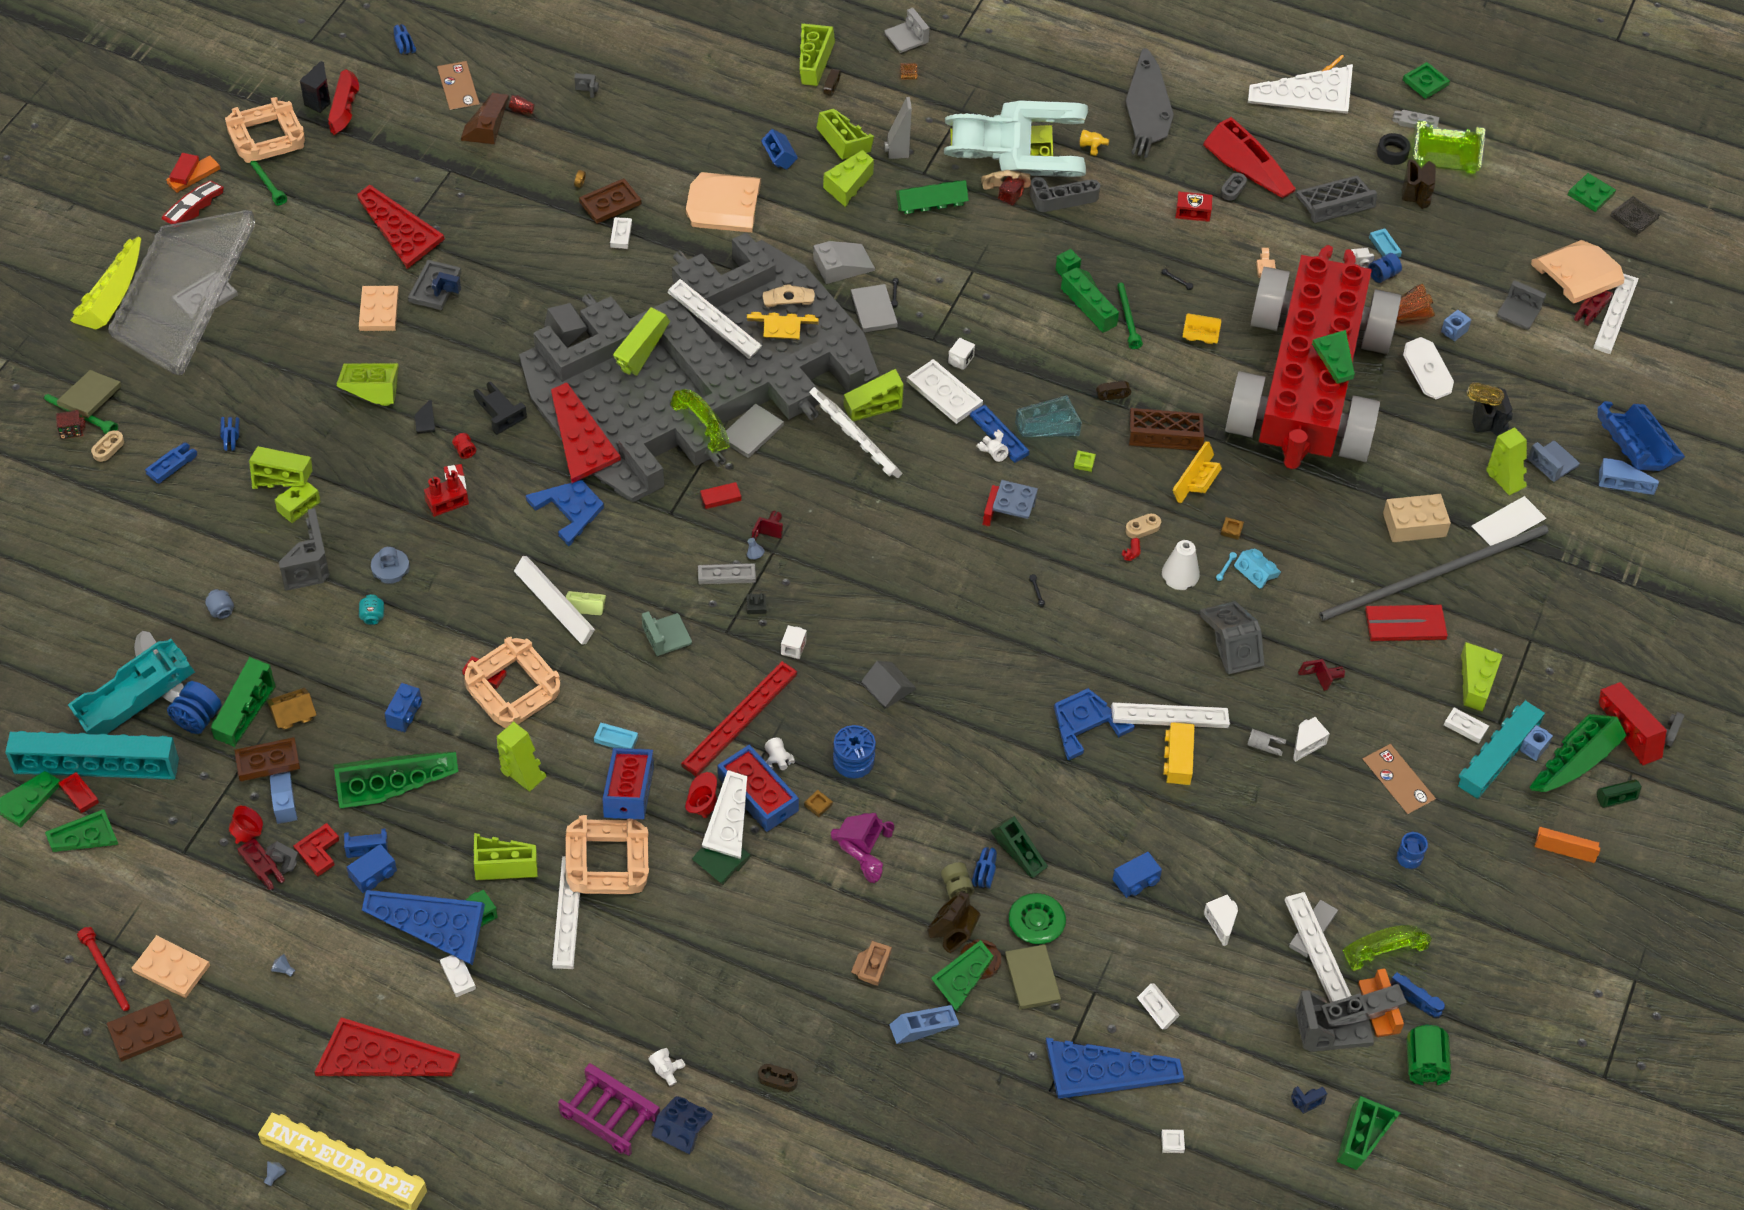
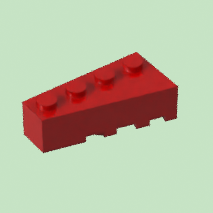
(1643, 730)

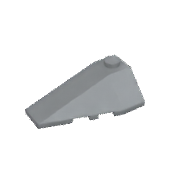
(899, 134)

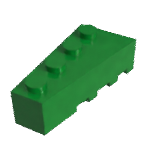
(244, 702)

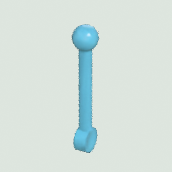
(1232, 556)

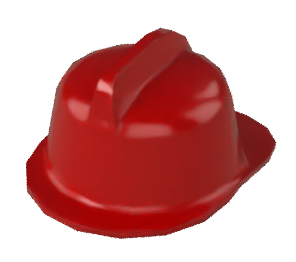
(702, 795)
(245, 824)

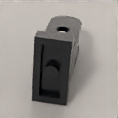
(500, 409)

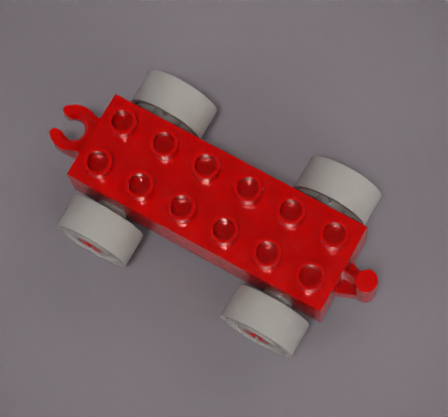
(1304, 398)

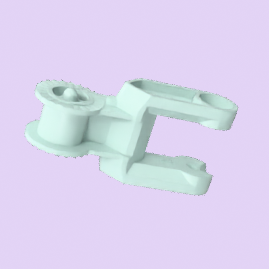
(1009, 137)

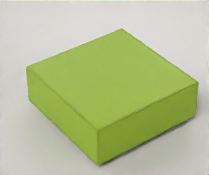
(1084, 461)

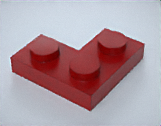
(313, 849)

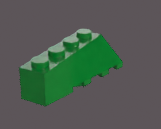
(932, 195)
(1085, 294)

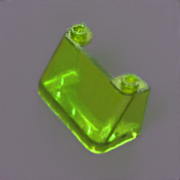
(1448, 147)

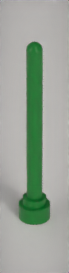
(278, 196)
(1134, 339)
(106, 426)

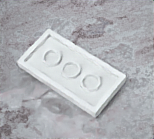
(944, 391)

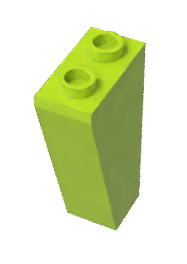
(641, 341)

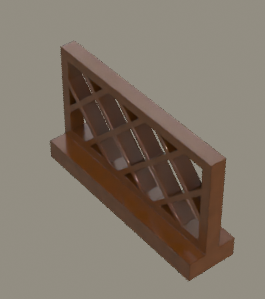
(1165, 436)

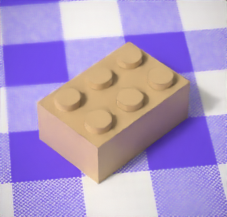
(1416, 518)

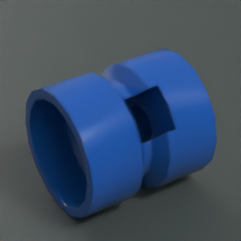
(1385, 267)
(1412, 850)

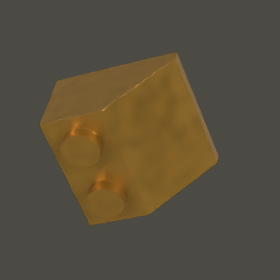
(292, 708)

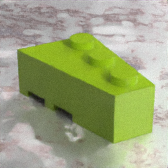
(847, 177)
(1507, 461)
(1478, 673)
(517, 757)
(503, 859)

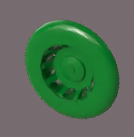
(1036, 925)

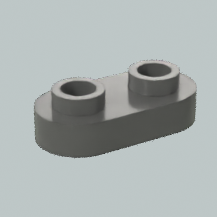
(1233, 186)
(1675, 722)

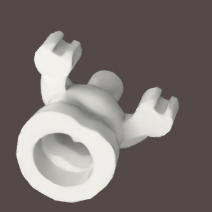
(994, 447)
(777, 754)
(664, 1066)

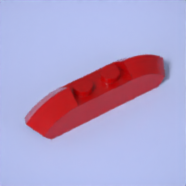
(341, 107)

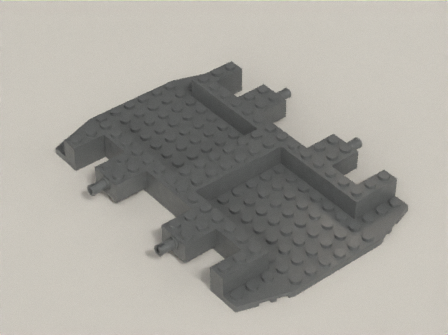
(693, 357)

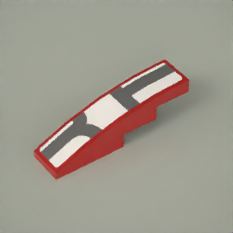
(191, 203)

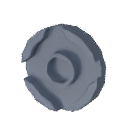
(390, 565)

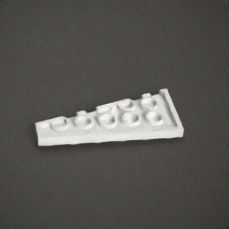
(1311, 91)
(855, 432)

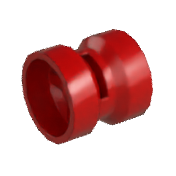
(464, 446)

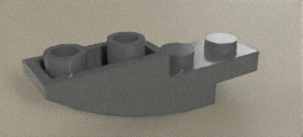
(1363, 1007)

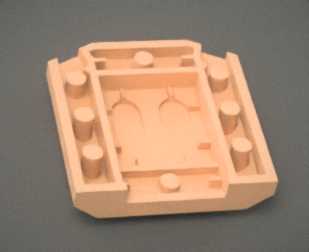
(723, 202)
(1581, 270)

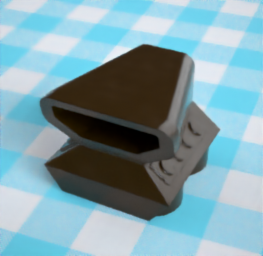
(1419, 183)
(954, 922)

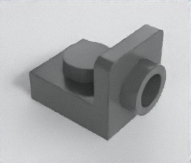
(586, 82)
(283, 854)

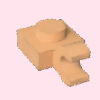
(1264, 261)

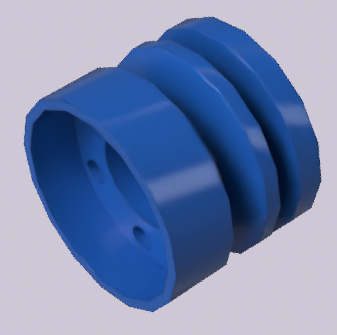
(194, 707)
(854, 751)

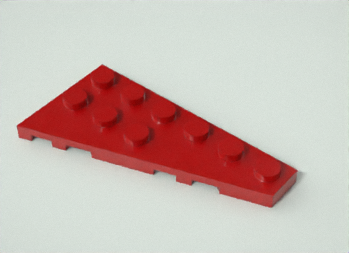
(403, 230)

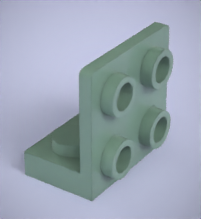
(666, 633)

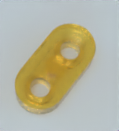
(1485, 394)

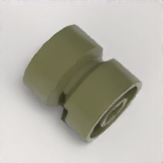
(957, 879)

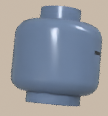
(219, 604)

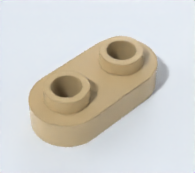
(106, 447)
(1144, 525)

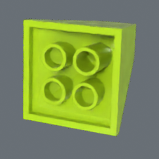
(370, 381)

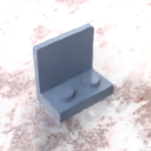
(1552, 460)
(1015, 499)

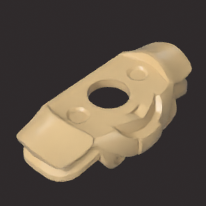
(994, 179)
(801, 295)

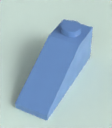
(1623, 476)
(283, 797)
(923, 1023)

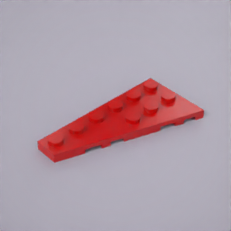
(583, 440)
(369, 1051)

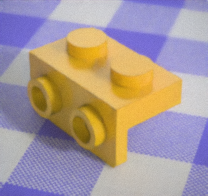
(1202, 328)

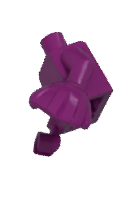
(857, 839)

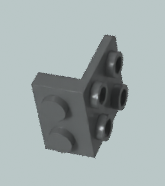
(1522, 305)

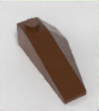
(486, 121)

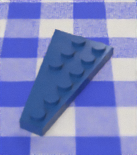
(440, 922)
(1101, 1069)

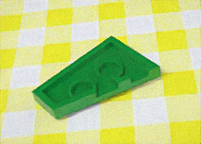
(83, 833)

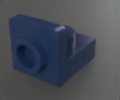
(446, 282)
(1310, 1100)

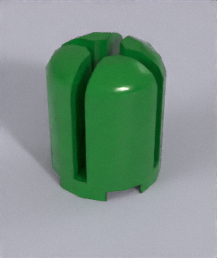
(1428, 1055)

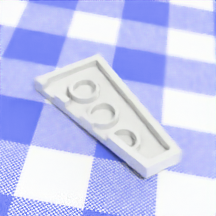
(727, 820)

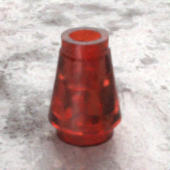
(520, 104)

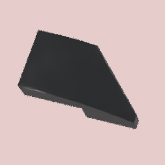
(425, 419)

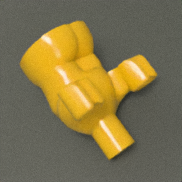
(1092, 139)

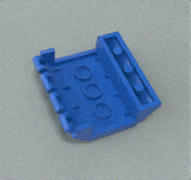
(1640, 437)

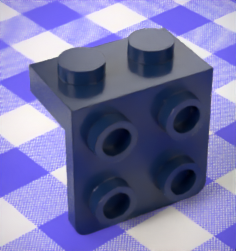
(680, 1123)

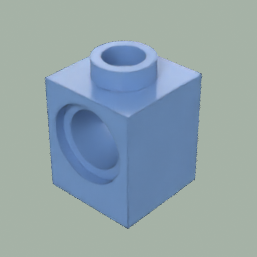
(1456, 325)
(1531, 747)

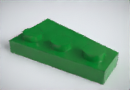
(1336, 355)
(26, 799)
(962, 974)

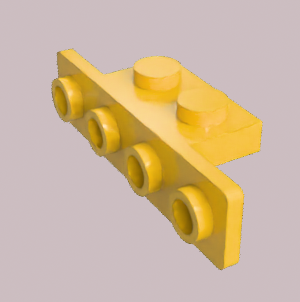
(782, 326)
(1198, 474)

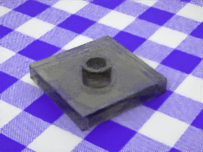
(1635, 215)

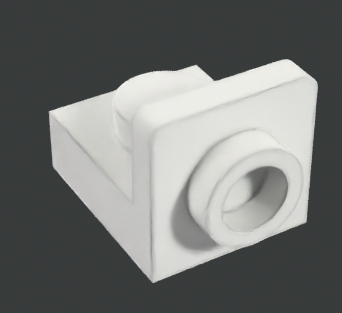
(1363, 257)

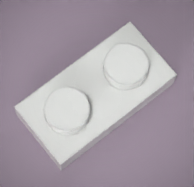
(621, 233)
(1466, 725)
(457, 975)
(1158, 1006)

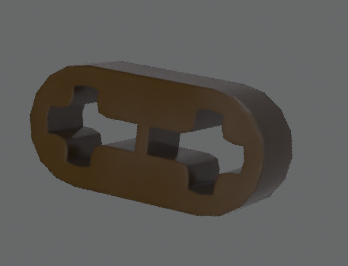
(832, 82)
(1113, 390)
(777, 1077)

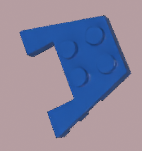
(574, 501)
(1081, 714)

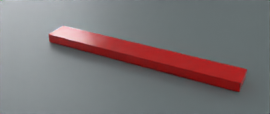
(739, 719)

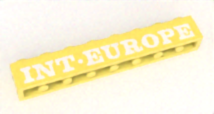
(343, 1162)

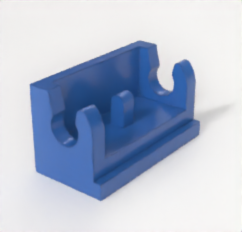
(360, 845)

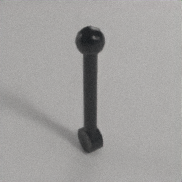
(1189, 286)
(894, 303)
(1033, 578)

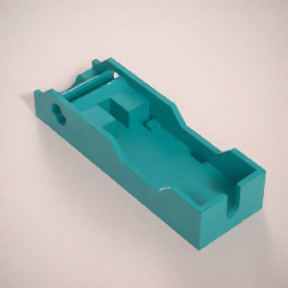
(130, 691)

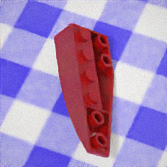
(1245, 155)

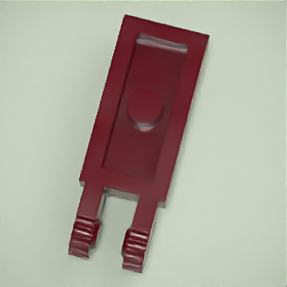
(1593, 306)
(259, 862)

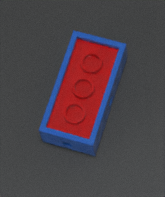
(628, 783)
(766, 793)

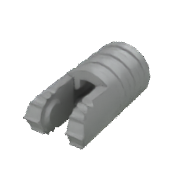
(1261, 740)

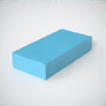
(1384, 242)
(615, 737)

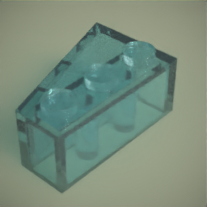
(1049, 418)

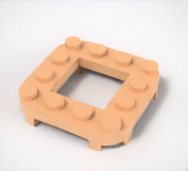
(245, 146)
(492, 663)
(613, 831)

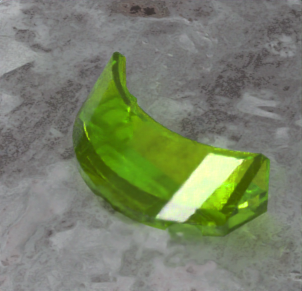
(687, 399)
(1385, 941)

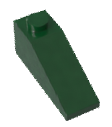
(1019, 846)

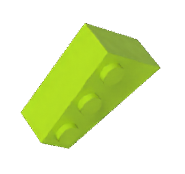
(843, 135)
(875, 397)
(278, 467)

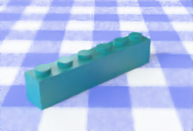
(1500, 750)

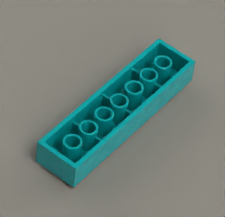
(92, 755)

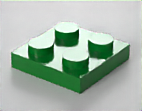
(1426, 80)
(1591, 192)

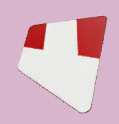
(459, 469)

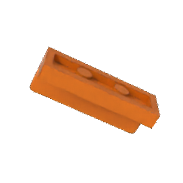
(1567, 845)
(1392, 1021)

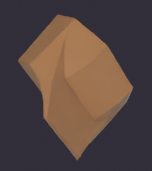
(872, 963)

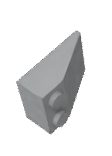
(841, 260)

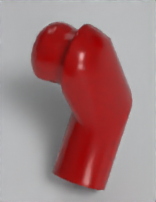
(1134, 552)

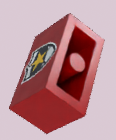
(1194, 206)

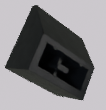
(315, 88)

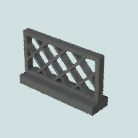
(1337, 206)

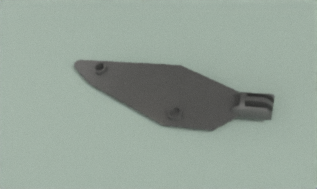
(1148, 104)

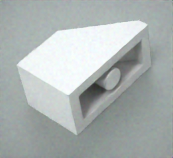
(1309, 738)
(1221, 916)

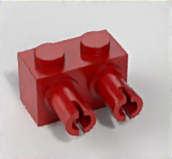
(446, 495)

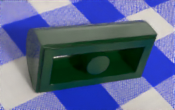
(1619, 793)

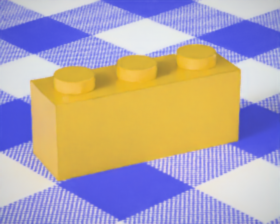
(1179, 753)

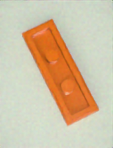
(204, 168)

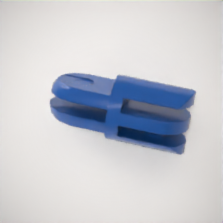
(403, 40)
(229, 433)
(985, 868)

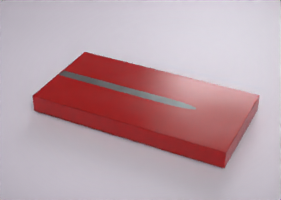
(1406, 622)

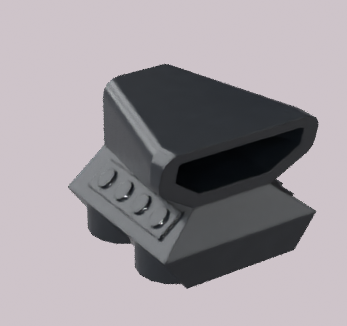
(1491, 417)

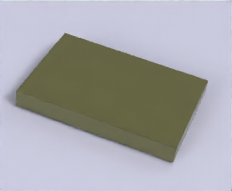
(89, 393)
(1032, 977)

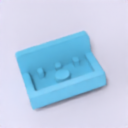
(1256, 567)

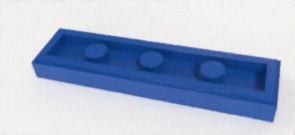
(990, 423)

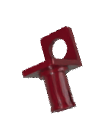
(769, 526)
(1324, 674)

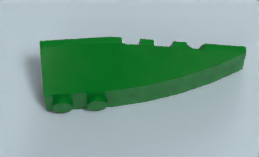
(1581, 751)
(384, 778)

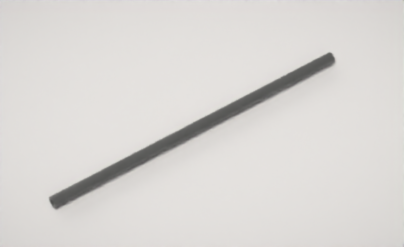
(1432, 573)

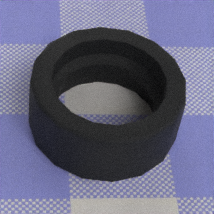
(1392, 157)

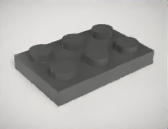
(422, 291)

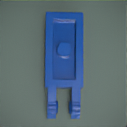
(170, 462)
(1418, 996)

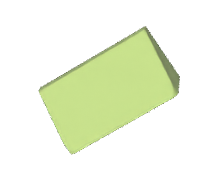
(587, 602)

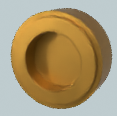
(580, 178)

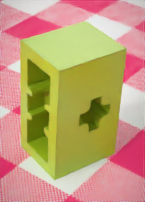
(297, 501)

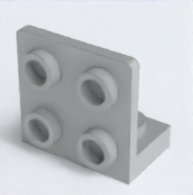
(909, 34)

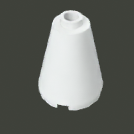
(1182, 566)

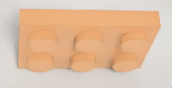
(378, 308)
(171, 966)

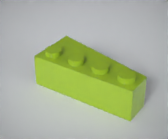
(815, 49)

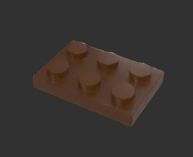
(610, 200)
(267, 759)
(144, 1030)

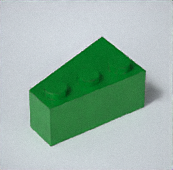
(1364, 1129)

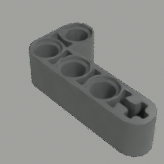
(1062, 196)

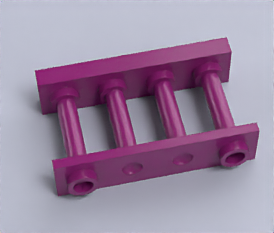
(611, 1089)

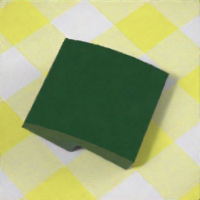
(719, 864)

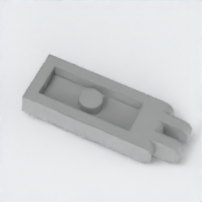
(1409, 118)

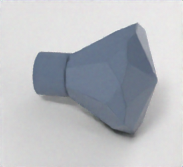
(754, 550)
(282, 965)
(274, 1170)

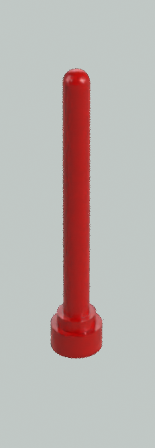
(88, 937)

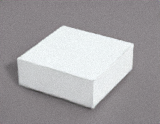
(1173, 1141)

